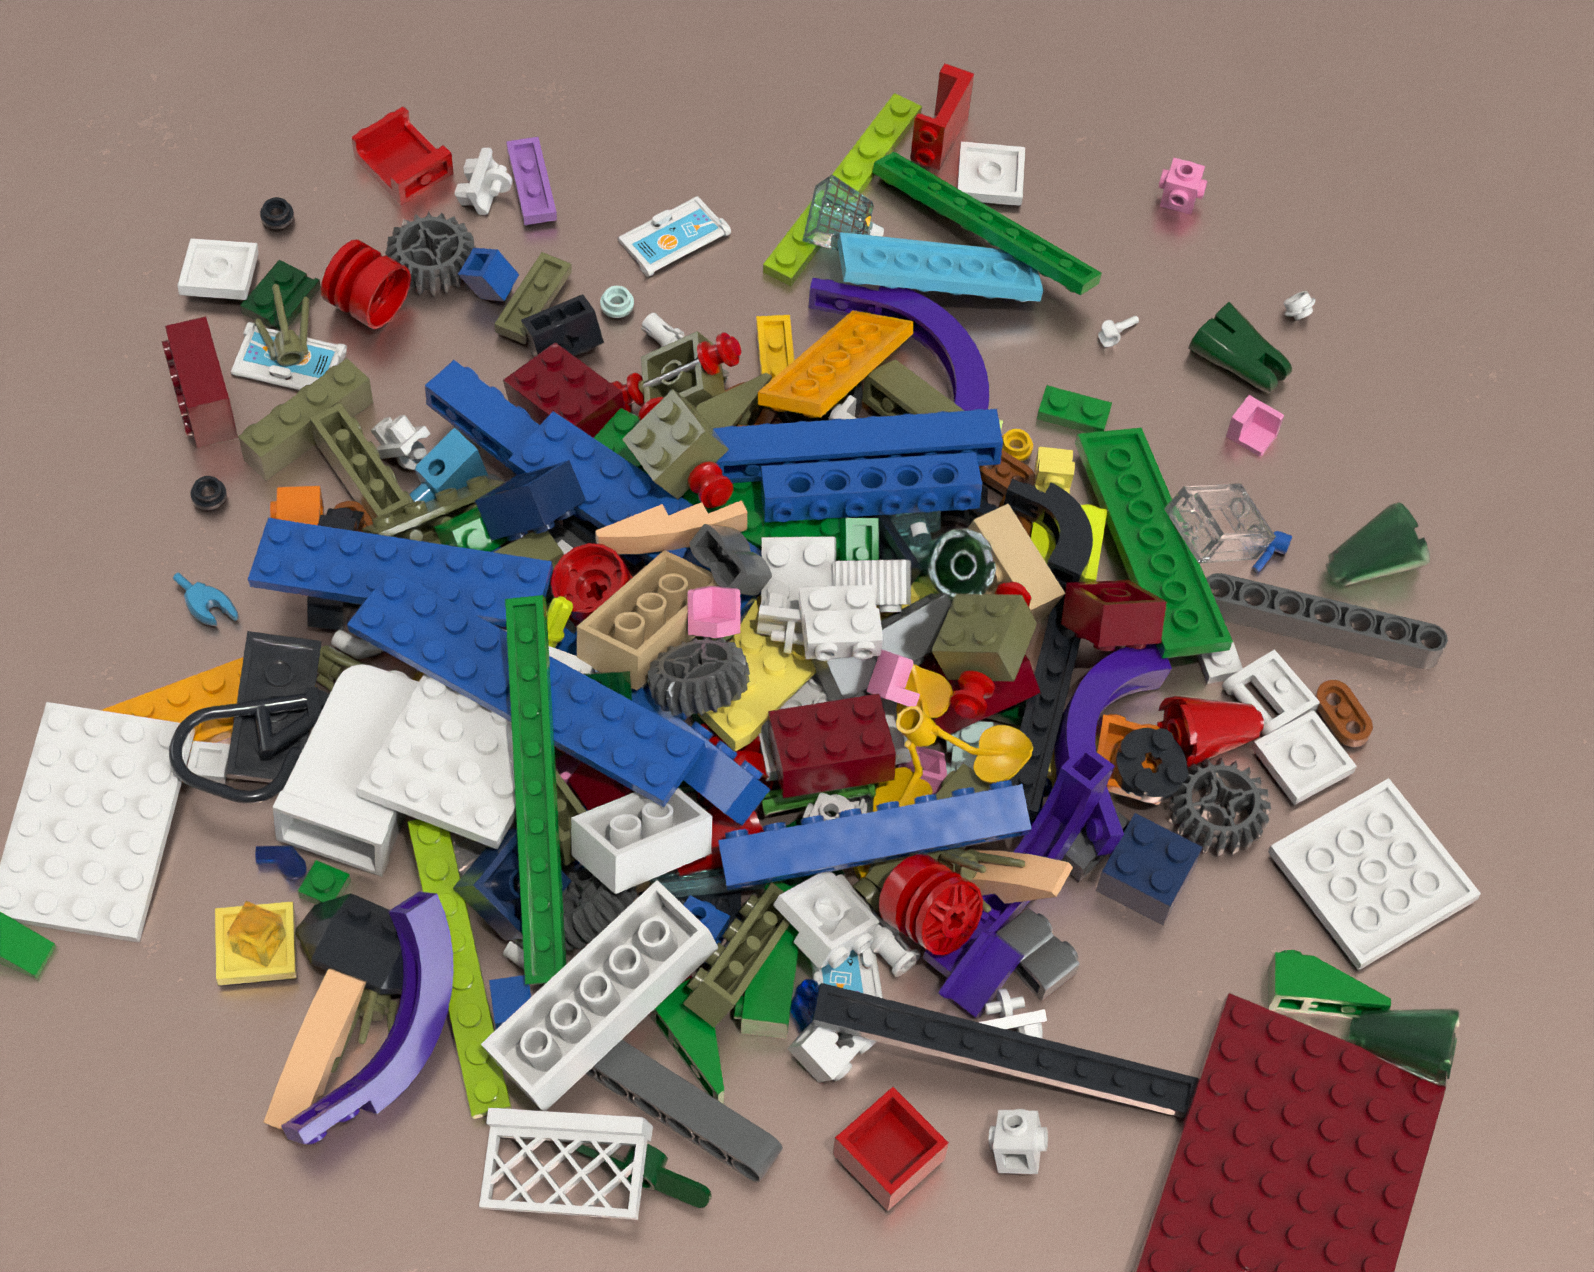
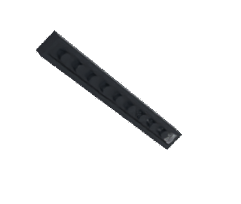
(1003, 1050)

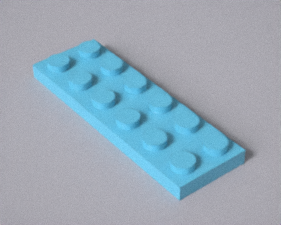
(936, 267)

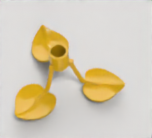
(1000, 751)

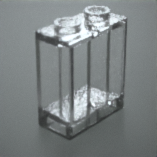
(1210, 543)

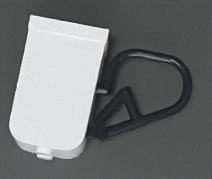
(319, 783)

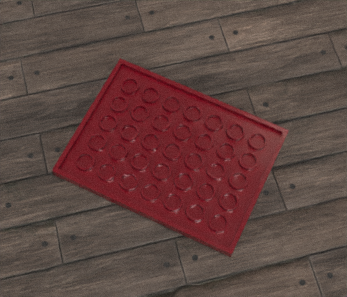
(1291, 1154)

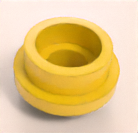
(1017, 438)

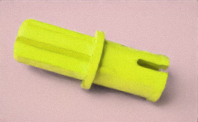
(557, 618)

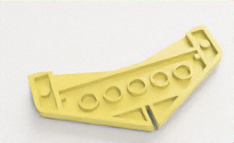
(772, 678)

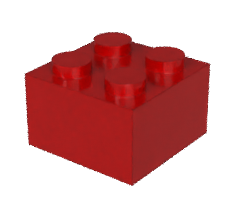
(890, 1148)

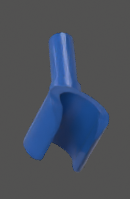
(1279, 544)

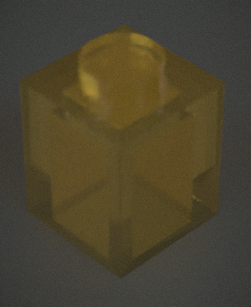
(256, 933)

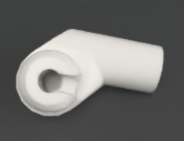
(354, 647)

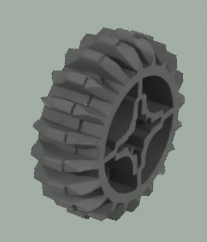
(431, 250)
(698, 676)
(1207, 819)
(590, 907)

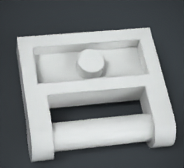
(1277, 685)

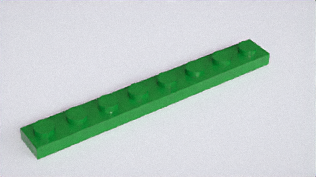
(987, 223)

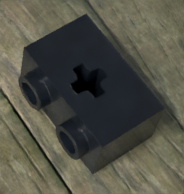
(568, 324)

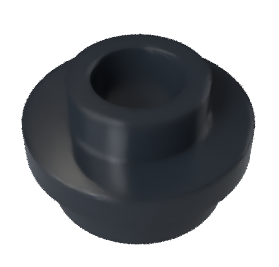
(276, 213)
(204, 486)

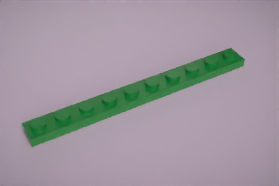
(535, 789)

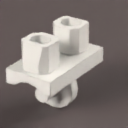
(485, 180)
(399, 440)
(780, 622)
(1024, 1023)

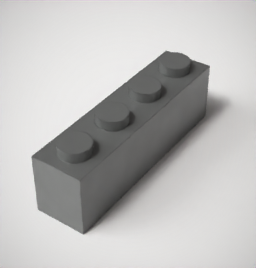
(904, 633)

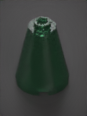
(1380, 548)
(957, 563)
(1410, 1039)

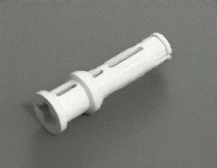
(887, 941)

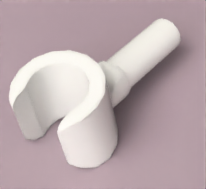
(1110, 332)

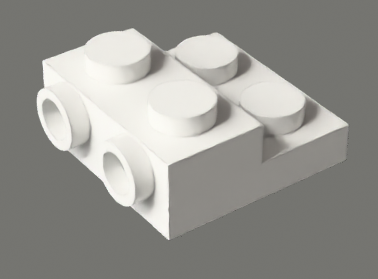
(840, 622)
(827, 919)

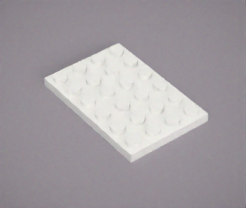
(450, 762)
(91, 822)

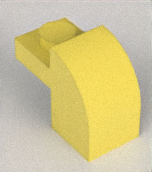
(1053, 467)

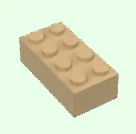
(642, 618)

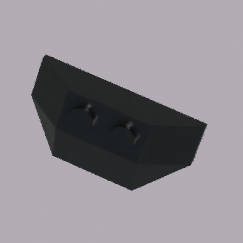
(354, 940)

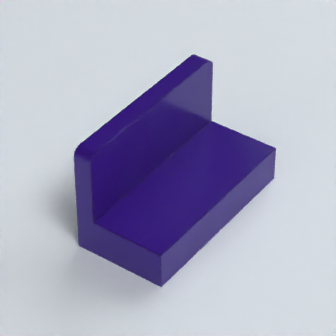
(981, 973)

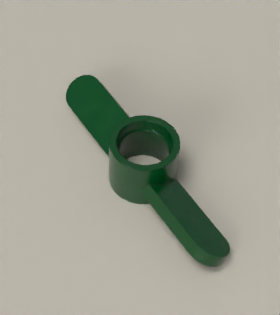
(657, 1176)

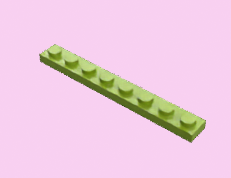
(855, 170)
(469, 1002)

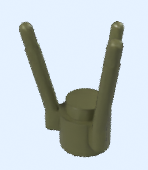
(287, 347)
(332, 664)
(967, 863)
(371, 1008)

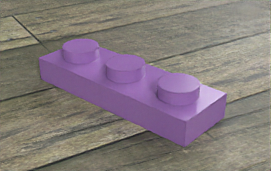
(531, 180)

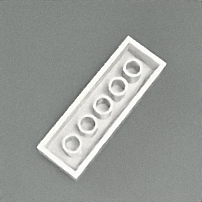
(600, 995)

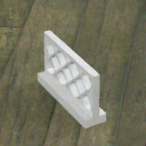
(567, 1128)

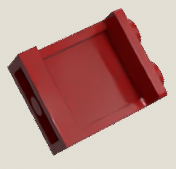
(936, 136)
(401, 156)

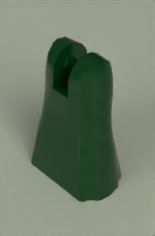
(1239, 348)

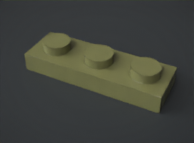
(533, 295)

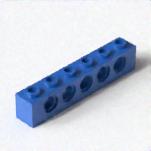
(870, 487)

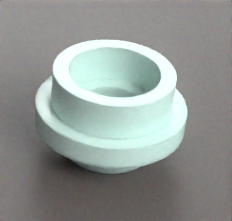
(614, 295)

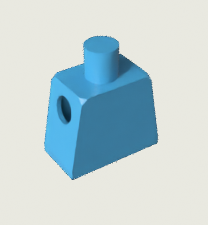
(447, 466)

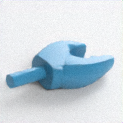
(201, 598)

